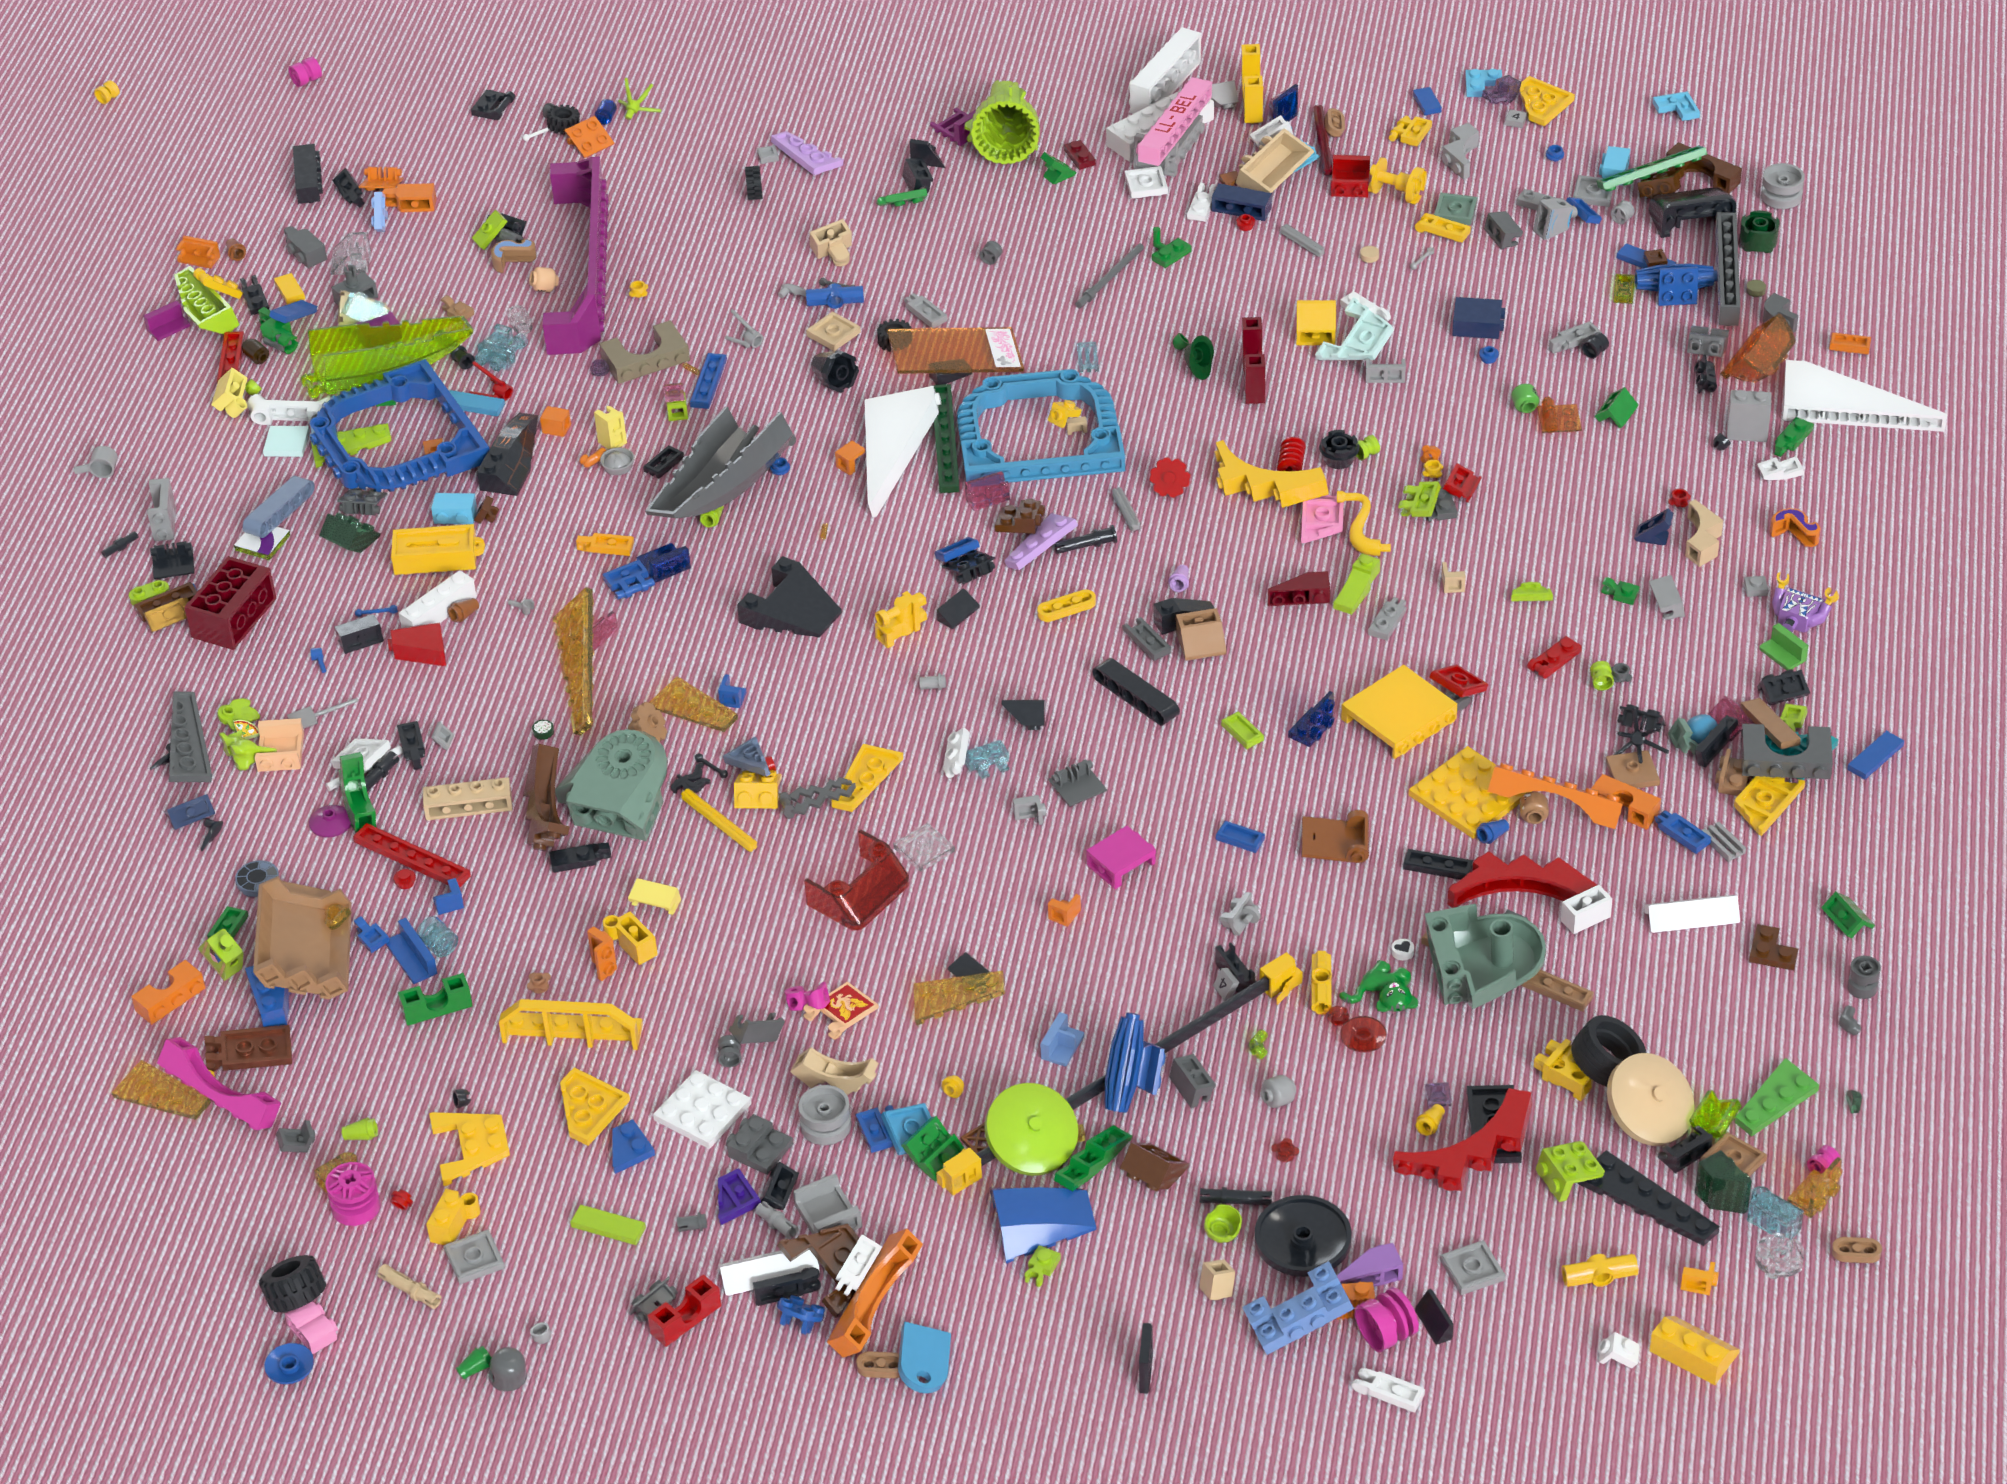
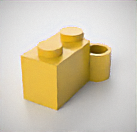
(632, 936)
(451, 1216)

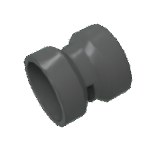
(729, 1051)

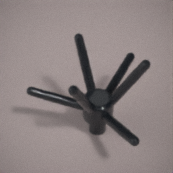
(1638, 738)

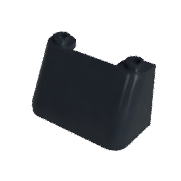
(1671, 208)

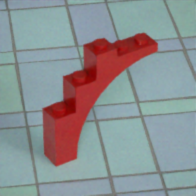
(1522, 875)
(1478, 1151)

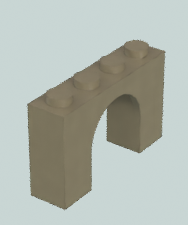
(629, 366)

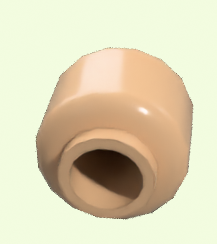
(543, 279)

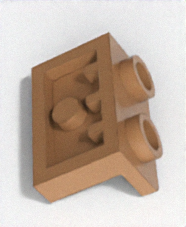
(1730, 777)

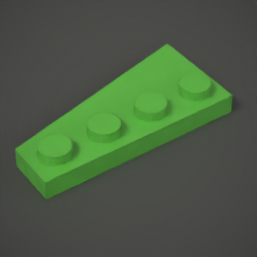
(1777, 1096)

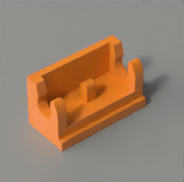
(198, 252)

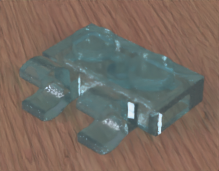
(986, 755)

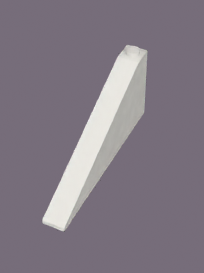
(1836, 399)
(893, 433)

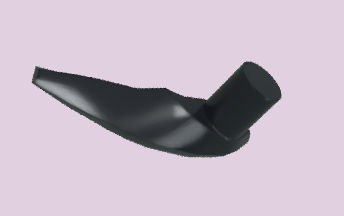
(164, 760)
(214, 829)

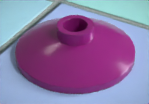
(329, 821)

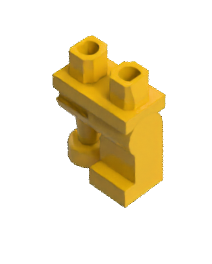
(900, 619)
(1562, 1069)

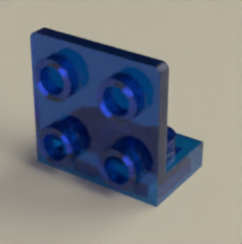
(665, 561)
(1314, 721)

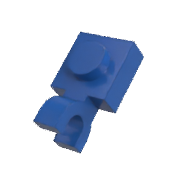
(370, 936)

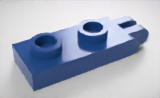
(1683, 831)

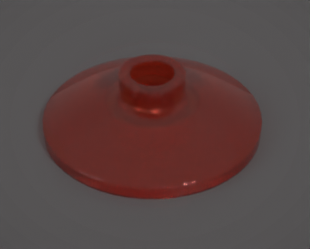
(1363, 1034)

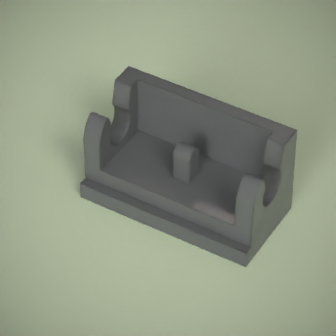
(1502, 229)
(757, 1031)
(1191, 1079)

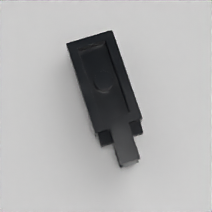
(349, 187)
(1715, 741)
(412, 743)
(579, 856)

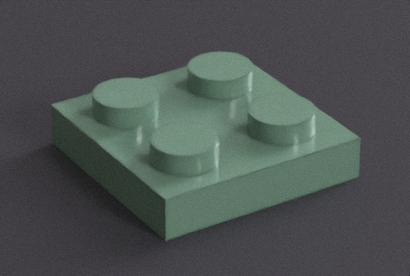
(1456, 207)

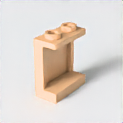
(287, 738)

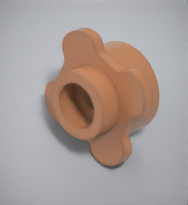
(538, 982)

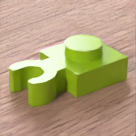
(1794, 715)
(1042, 1262)

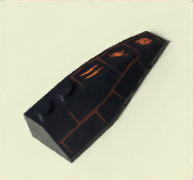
(509, 457)

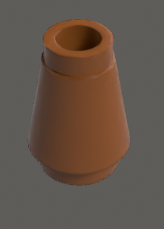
(235, 250)
(461, 610)

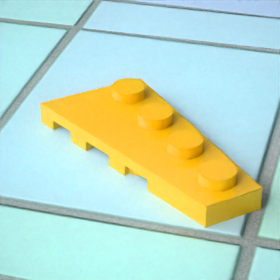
(867, 772)

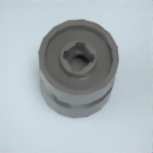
(1864, 977)

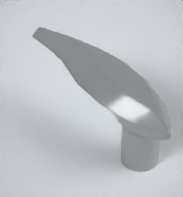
(791, 288)

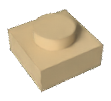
(1076, 424)

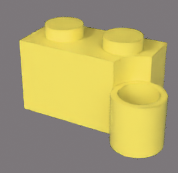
(230, 393)

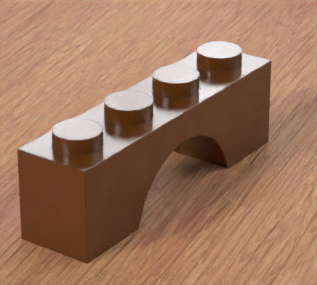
(1724, 174)

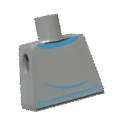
(1553, 217)

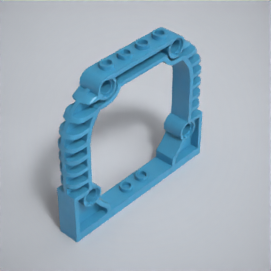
(1101, 456)

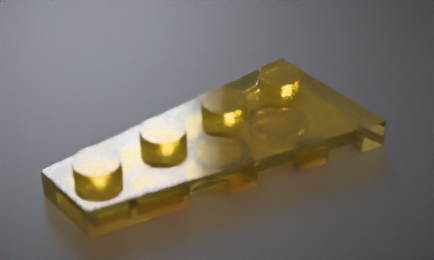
(691, 704)
(159, 1091)

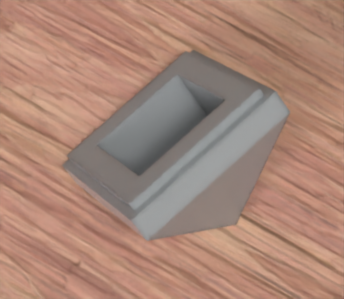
(442, 736)

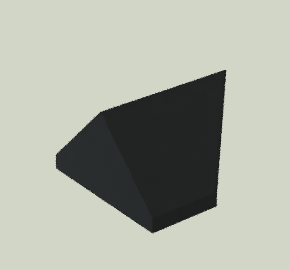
(925, 150)

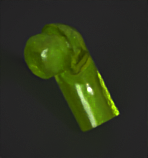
(1256, 1044)

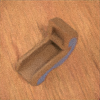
(512, 251)

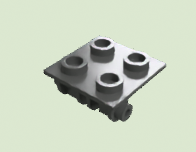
(357, 500)
(1077, 783)

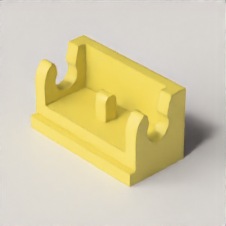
(610, 428)
(655, 895)

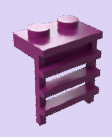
(954, 126)

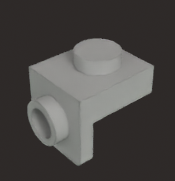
(1028, 808)

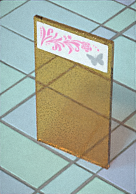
(955, 350)

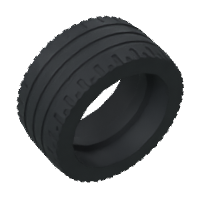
(1608, 1033)

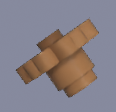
(649, 720)

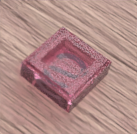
(674, 392)

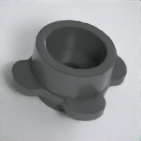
(1621, 673)

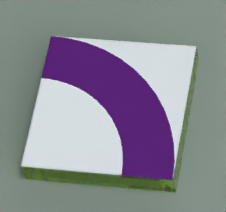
(262, 547)

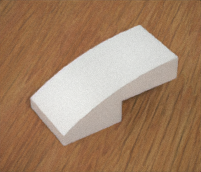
(1776, 470)

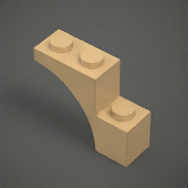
(1704, 544)
(817, 1068)

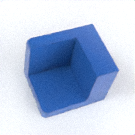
(730, 695)
(449, 901)

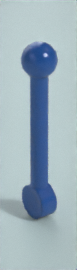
(393, 609)

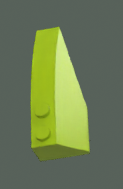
(204, 304)

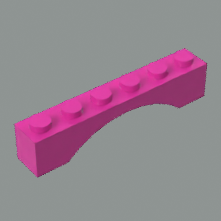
(185, 1062)

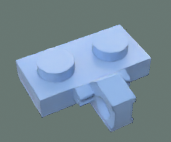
(380, 213)

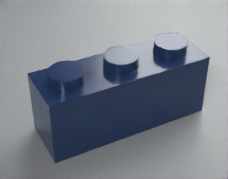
(1241, 201)

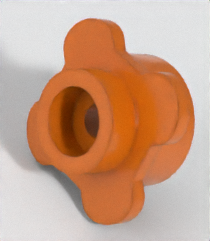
(1433, 450)

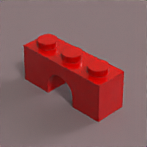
(700, 1300)

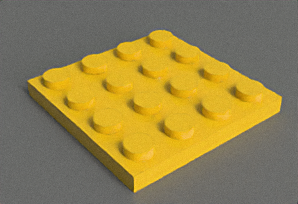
(1460, 792)

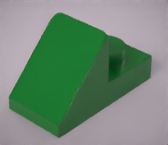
(1057, 170)

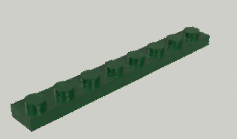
(946, 442)

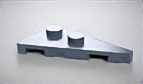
(748, 757)

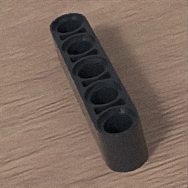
(1136, 691)

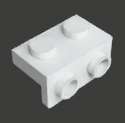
(1270, 129)

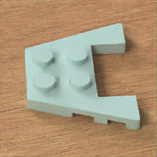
(1364, 339)

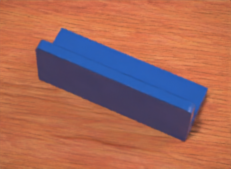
(412, 953)

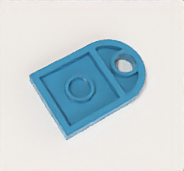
(923, 1354)

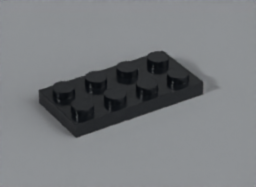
(1482, 1106)

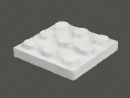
(702, 1109)

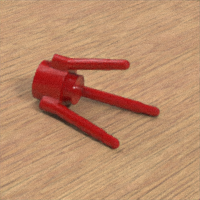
(500, 388)

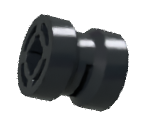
(1595, 345)

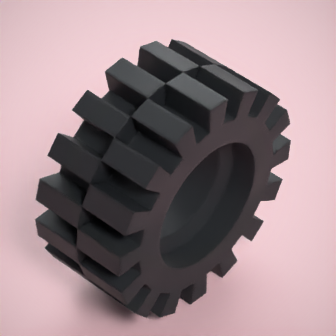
(562, 118)
(753, 182)
(883, 339)

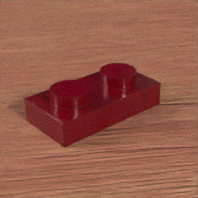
(1079, 154)

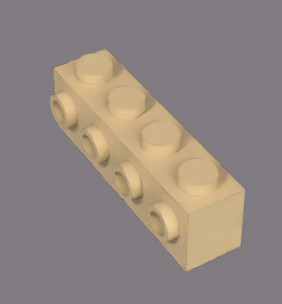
(467, 798)

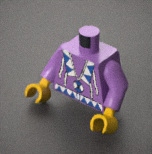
(1799, 609)

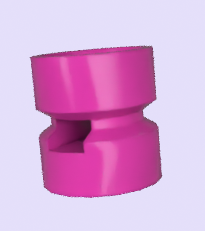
(306, 70)

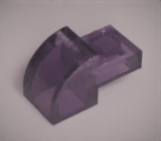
(1504, 91)

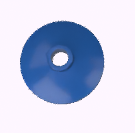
(287, 1356)

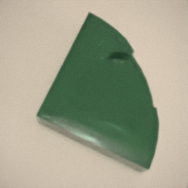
(1854, 1100)

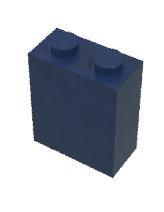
(1478, 318)

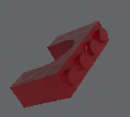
(1253, 360)

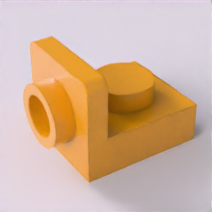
(1699, 1280)

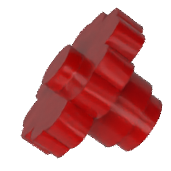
(1170, 477)

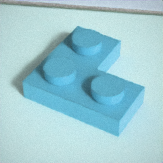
(1478, 79)
(1678, 102)

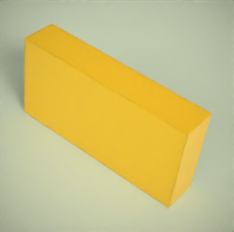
(289, 288)

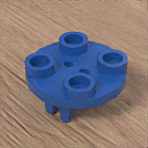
(797, 1308)

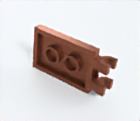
(249, 1048)

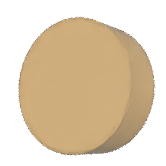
(1369, 254)

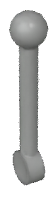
(1430, 251)

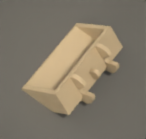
(1273, 162)

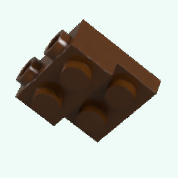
(1660, 183)
(1020, 519)

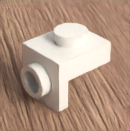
(1619, 1349)

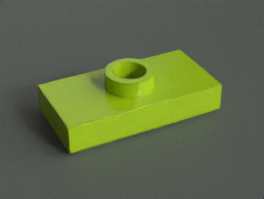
(489, 229)

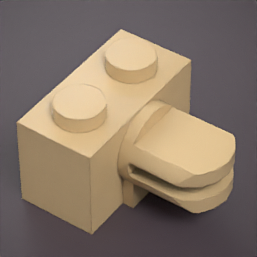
(832, 241)

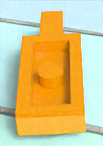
(606, 544)

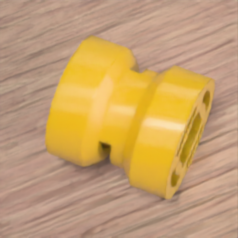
(106, 92)

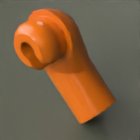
(592, 459)

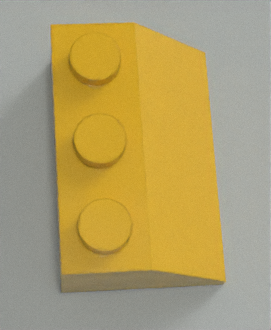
(1692, 1349)

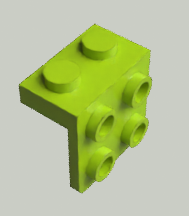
(1566, 1165)

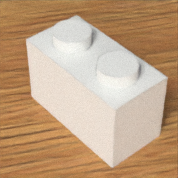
(1586, 909)

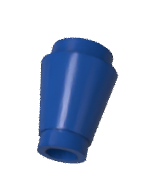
(1490, 831)

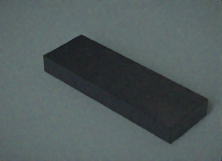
(1437, 864)

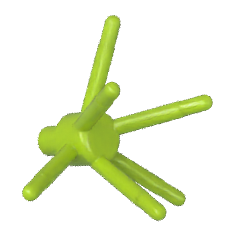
(634, 106)

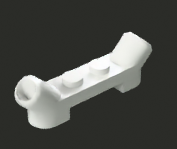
(266, 411)

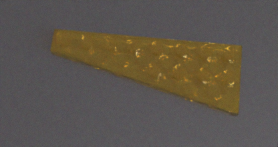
(576, 643)

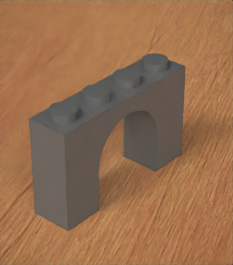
(1760, 760)

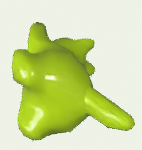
(242, 749)

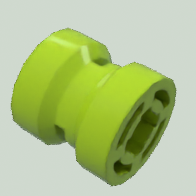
(1368, 447)
(1601, 675)

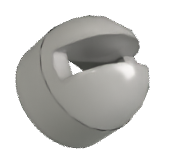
(541, 1332)

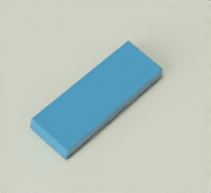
(478, 403)

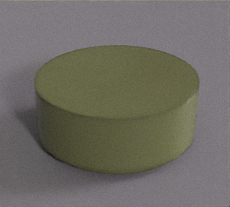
(1756, 288)

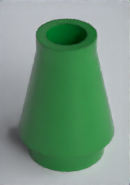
(475, 1362)

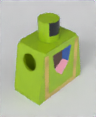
(221, 951)

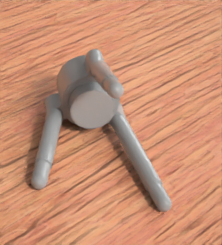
(751, 336)

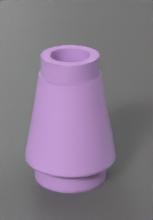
(1179, 579)

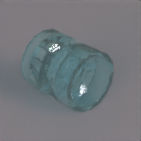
(437, 936)

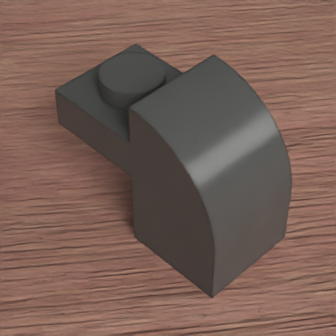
(1778, 304)

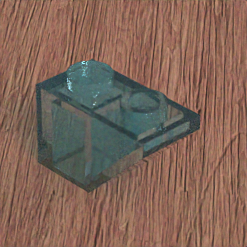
(362, 309)

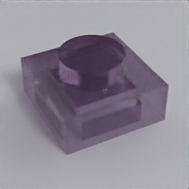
(1438, 1094)

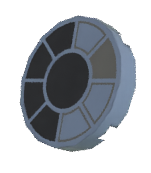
(253, 874)

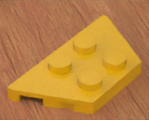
(1766, 800)

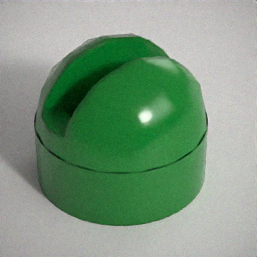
(1180, 341)

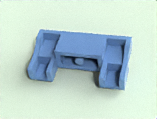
(1301, 1313)

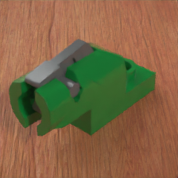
(276, 333)

